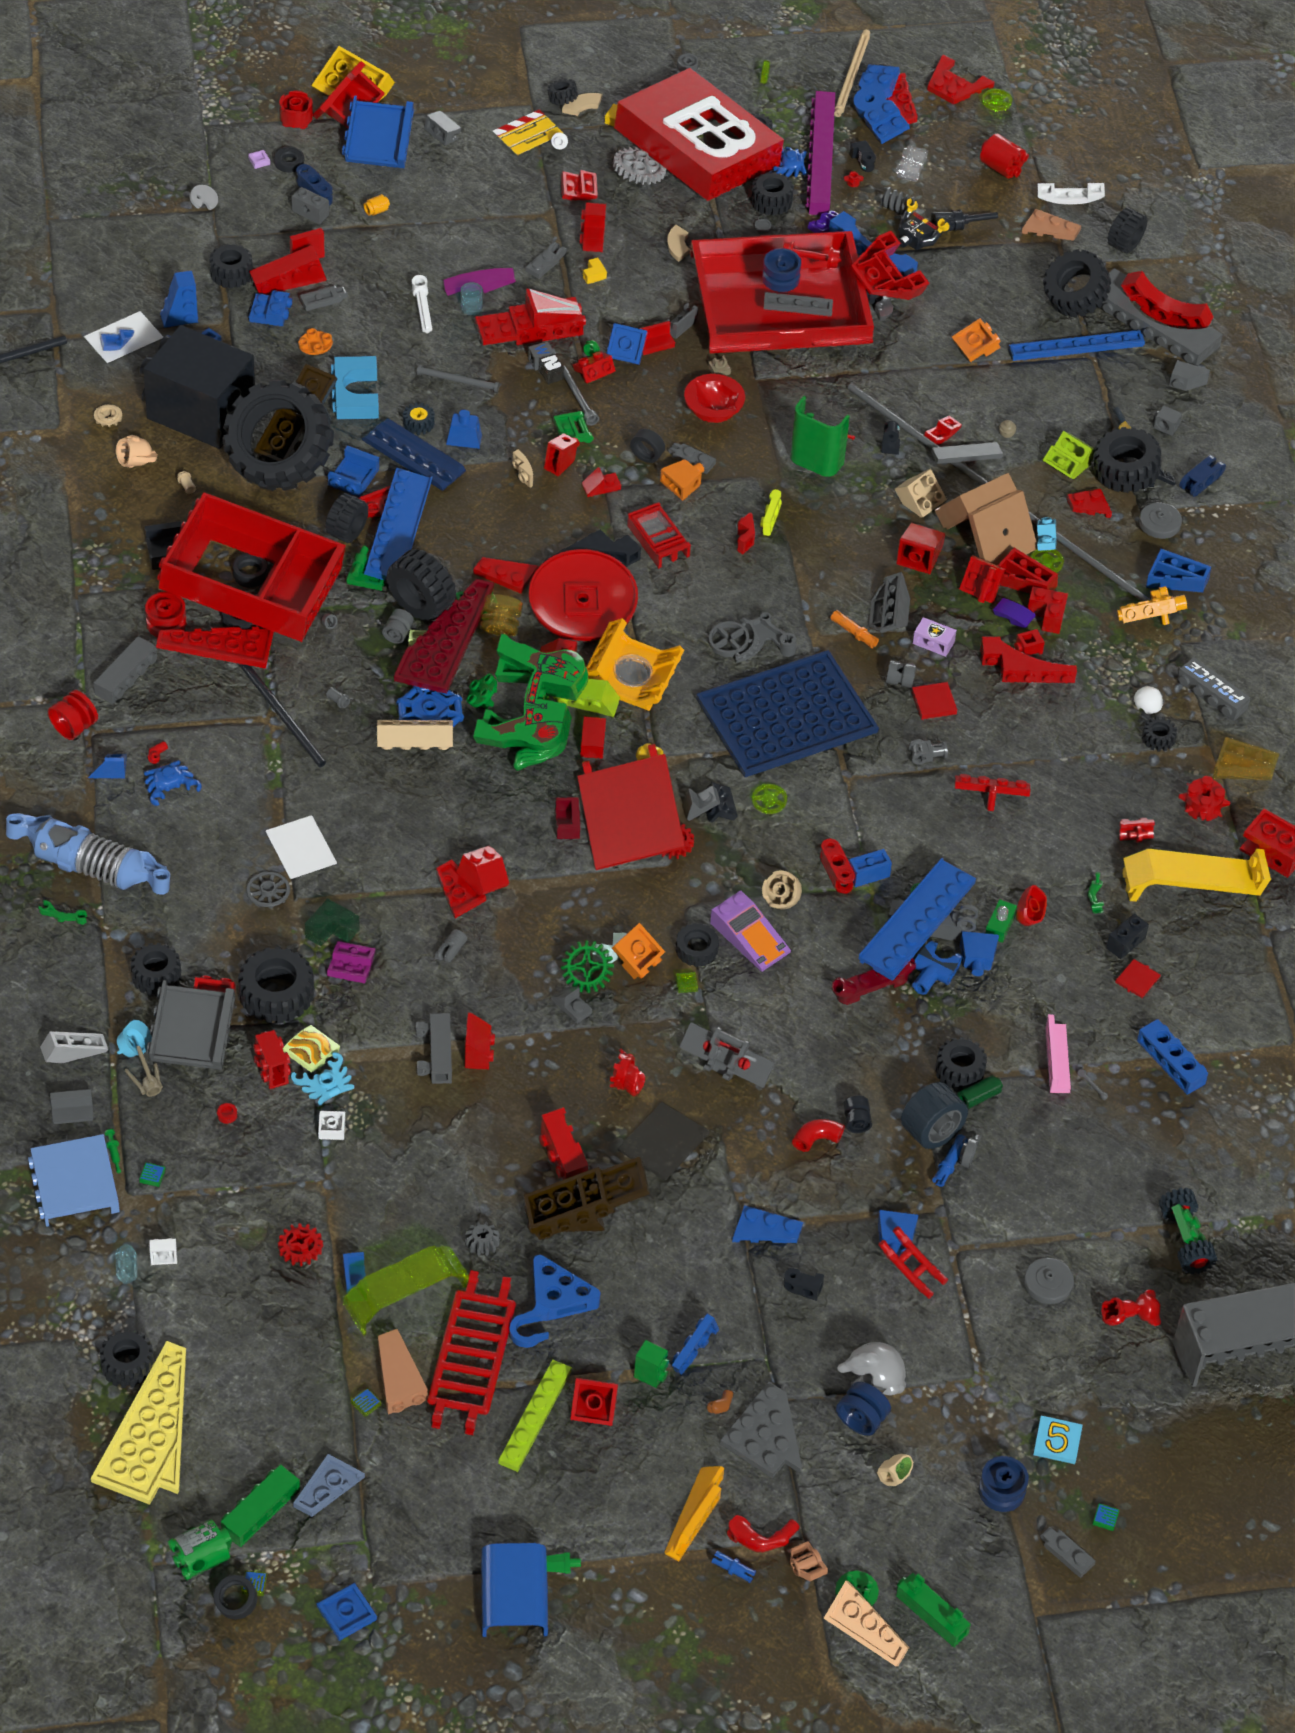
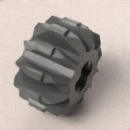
(482, 1238)

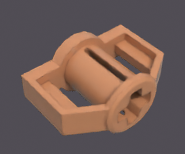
(807, 1562)

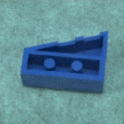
(181, 302)
(1178, 573)

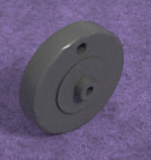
(1160, 520)
(1048, 1280)

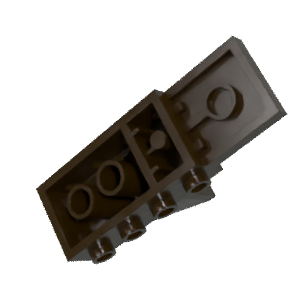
(287, 426)
(584, 1199)

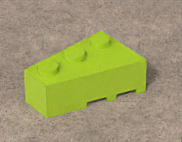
(596, 697)

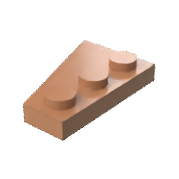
(1045, 223)

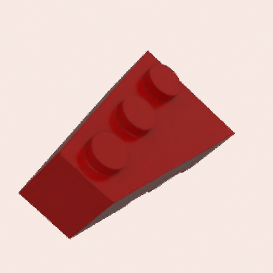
(1025, 572)
(561, 1145)

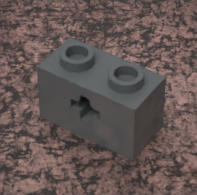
(310, 205)

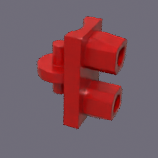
(1136, 829)

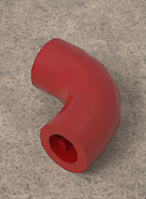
(817, 1130)

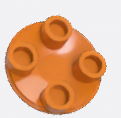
(315, 342)

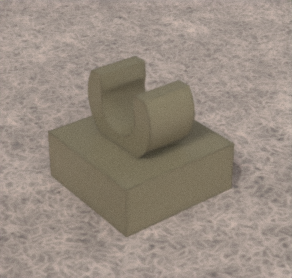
(719, 366)

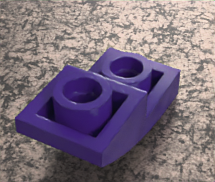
(822, 225)
(1014, 612)

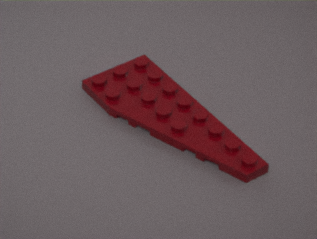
(439, 651)

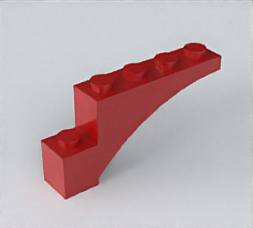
(1023, 668)

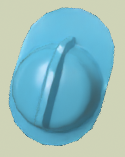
(133, 1035)

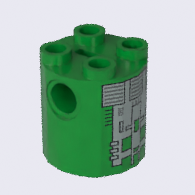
(200, 1549)

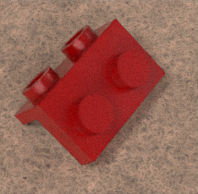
(595, 366)

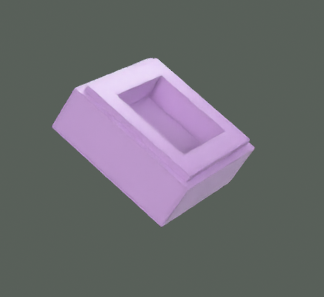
(259, 159)

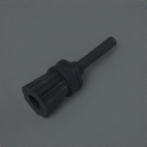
(958, 220)

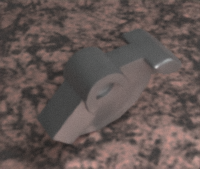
(884, 308)

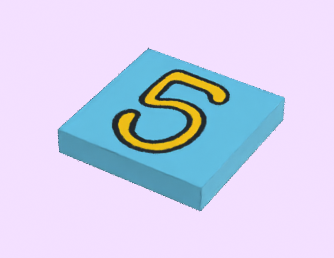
(1057, 1439)

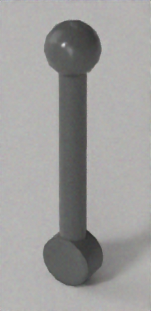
(1082, 1073)

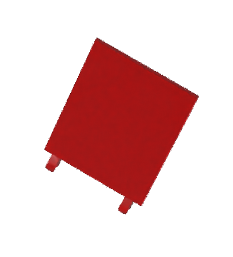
(630, 811)

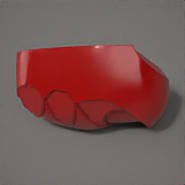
(1031, 906)

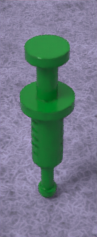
(112, 1146)

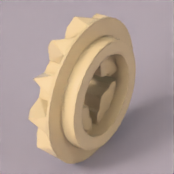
(104, 411)

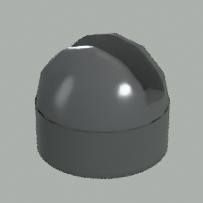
(331, 618)

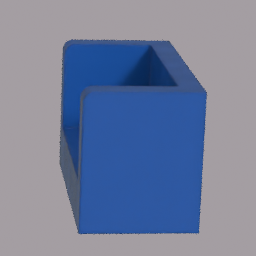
(871, 867)
(353, 1269)

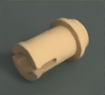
(185, 479)

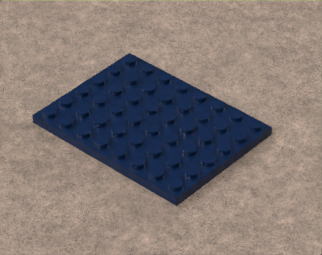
(787, 713)

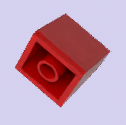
(920, 548)

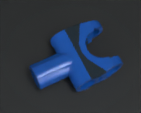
(934, 968)

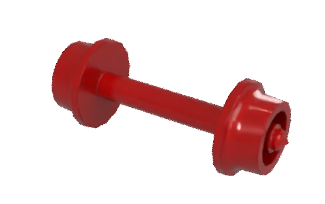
(833, 257)

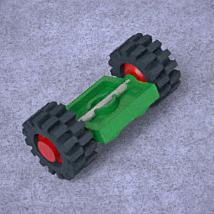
(1198, 1253)

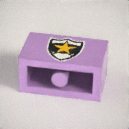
(934, 636)

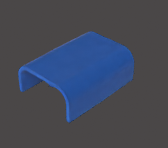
(514, 1585)

